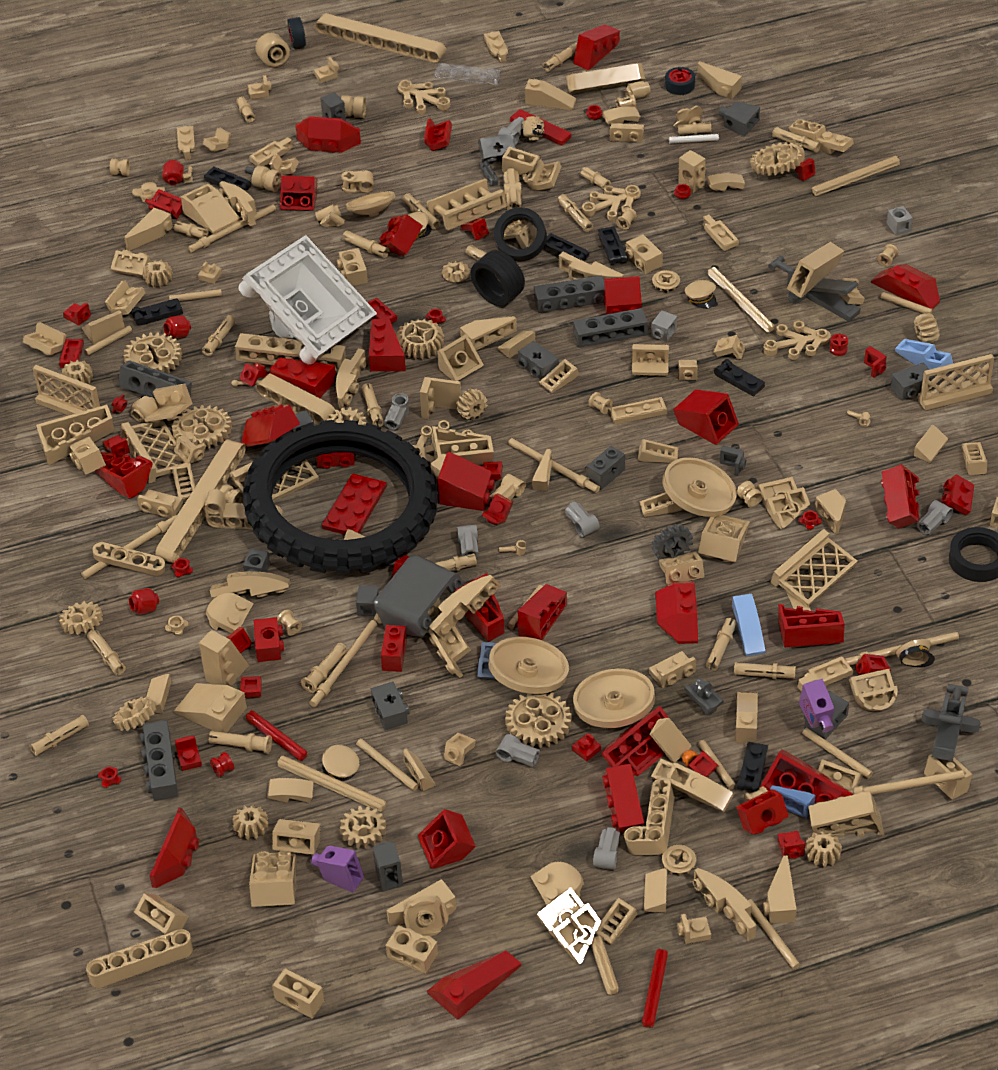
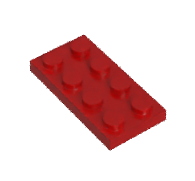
(354, 504)

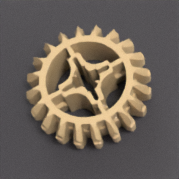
(420, 338)

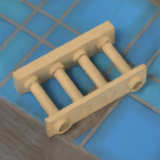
(467, 204)

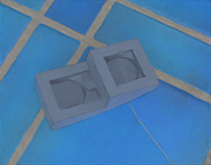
(483, 668)

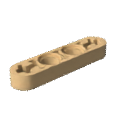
(127, 561)

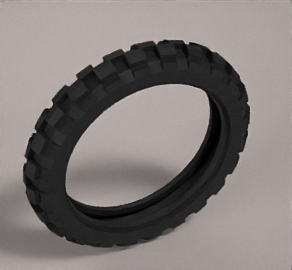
(332, 554)

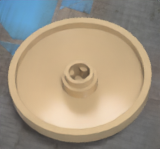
(699, 487)
(528, 665)
(614, 698)

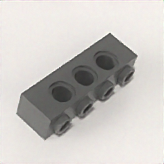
(569, 294)
(610, 327)
(146, 379)
(160, 760)

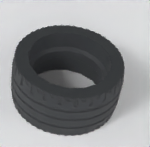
(506, 270)

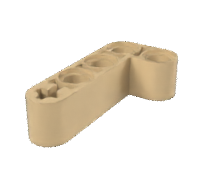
(226, 515)
(655, 835)

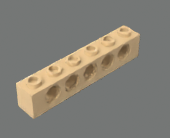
(269, 349)

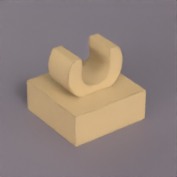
(209, 273)

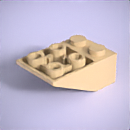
(208, 208)
(273, 879)

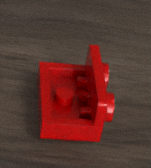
(437, 135)
(166, 202)
(958, 494)

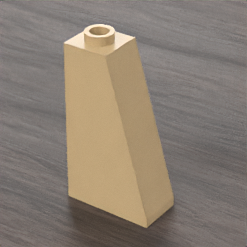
(814, 268)

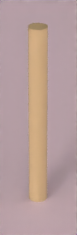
(837, 753)
(387, 764)
(774, 936)

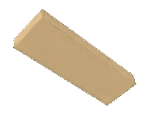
(638, 410)

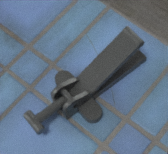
(823, 293)
(950, 722)

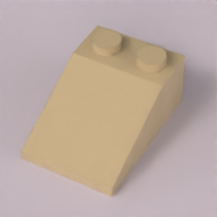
(723, 538)
(212, 706)

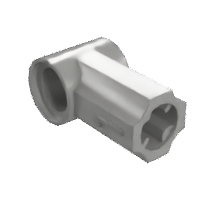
(515, 128)
(397, 411)
(936, 514)
(584, 523)
(468, 539)
(513, 749)
(606, 853)

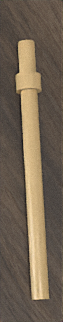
(205, 241)
(581, 480)
(160, 528)
(892, 651)
(324, 688)
(911, 783)

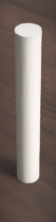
(696, 138)

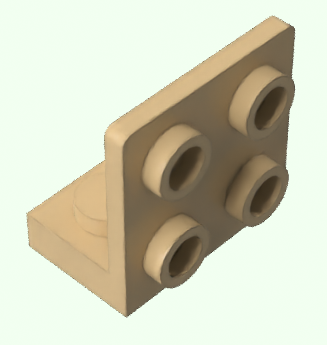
(523, 231)
(438, 394)
(171, 402)

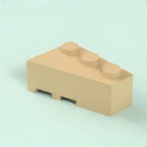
(469, 446)
(221, 659)
(847, 815)

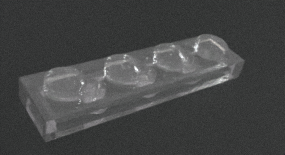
(467, 73)

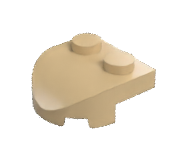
(542, 176)
(228, 611)
(874, 690)
(556, 879)

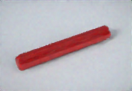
(277, 736)
(655, 988)

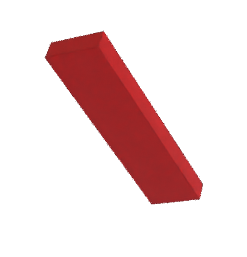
(551, 131)

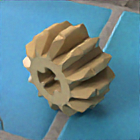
(157, 273)
(926, 328)
(78, 370)
(471, 404)
(250, 822)
(823, 849)

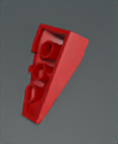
(125, 474)
(796, 774)
(470, 985)

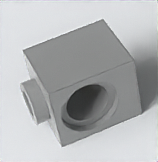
(899, 220)
(664, 326)

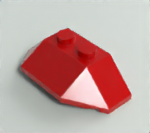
(327, 134)
(909, 285)
(678, 611)
(636, 745)
(176, 851)

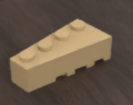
(64, 431)

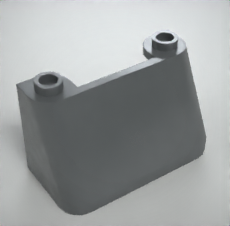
(412, 594)

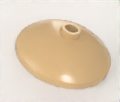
(371, 203)

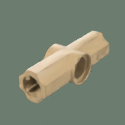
(512, 189)

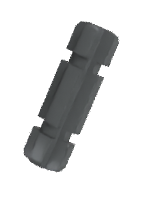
(489, 173)

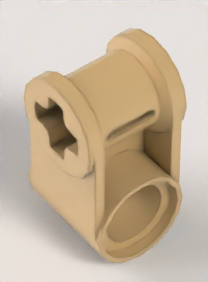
(359, 182)

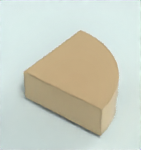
(332, 220)

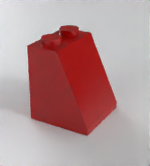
(707, 415)
(464, 483)

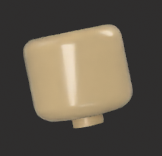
(272, 49)

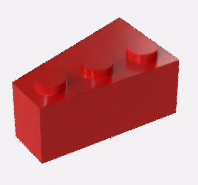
(595, 45)
(384, 348)
(312, 378)
(900, 496)
(541, 612)
(488, 618)
(808, 627)
(622, 798)

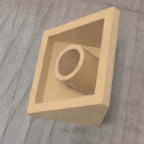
(104, 327)
(459, 358)

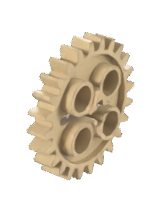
(777, 158)
(164, 349)
(203, 425)
(538, 719)

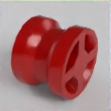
(839, 344)
(222, 764)

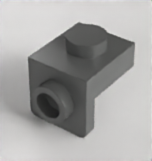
(733, 457)

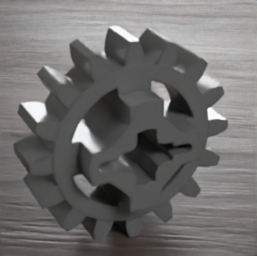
(672, 542)

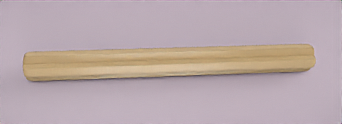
(855, 175)
(740, 299)
(332, 783)

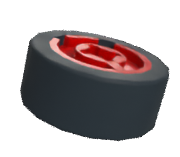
(296, 32)
(680, 80)

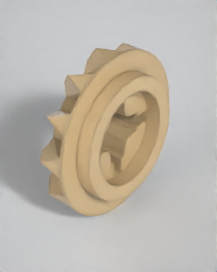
(457, 276)
(667, 276)
(674, 853)

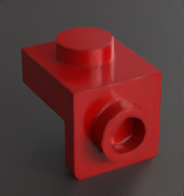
(875, 360)
(251, 373)

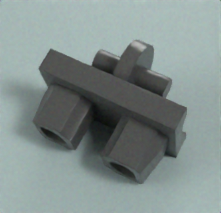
(703, 694)

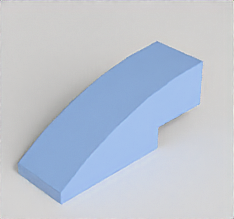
(922, 352)
(748, 624)

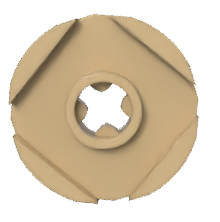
(426, 905)

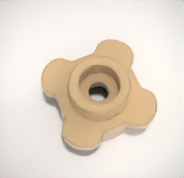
(176, 625)

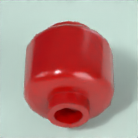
(173, 172)
(177, 327)
(143, 601)

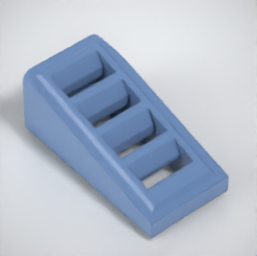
(798, 800)

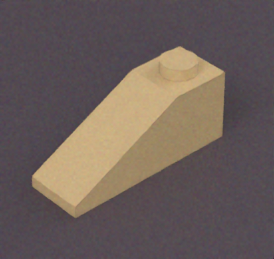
(720, 80)
(546, 95)
(150, 228)
(488, 330)
(746, 717)
(780, 897)
(396, 913)

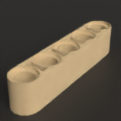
(605, 78)
(284, 393)
(130, 961)

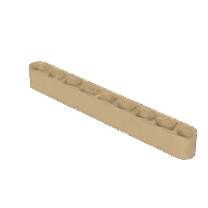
(380, 38)
(193, 511)

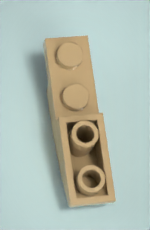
(829, 141)
(239, 201)
(579, 269)
(347, 378)
(257, 582)
(466, 598)
(694, 784)
(725, 897)

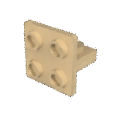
(650, 359)

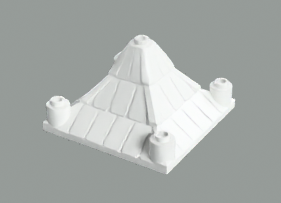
(307, 298)

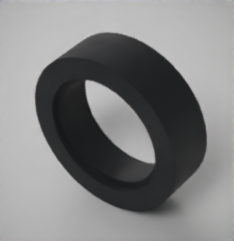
(520, 214)
(969, 570)

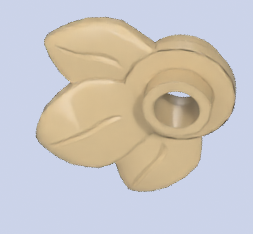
(688, 116)
(147, 191)

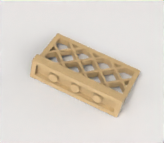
(959, 390)
(62, 400)
(138, 449)
(238, 477)
(804, 556)

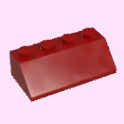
(268, 424)

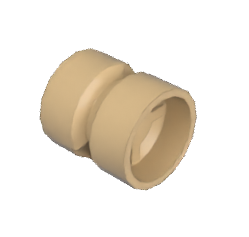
(354, 106)
(266, 178)

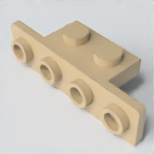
(451, 648)

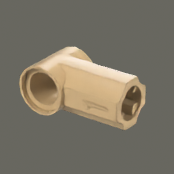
(510, 487)

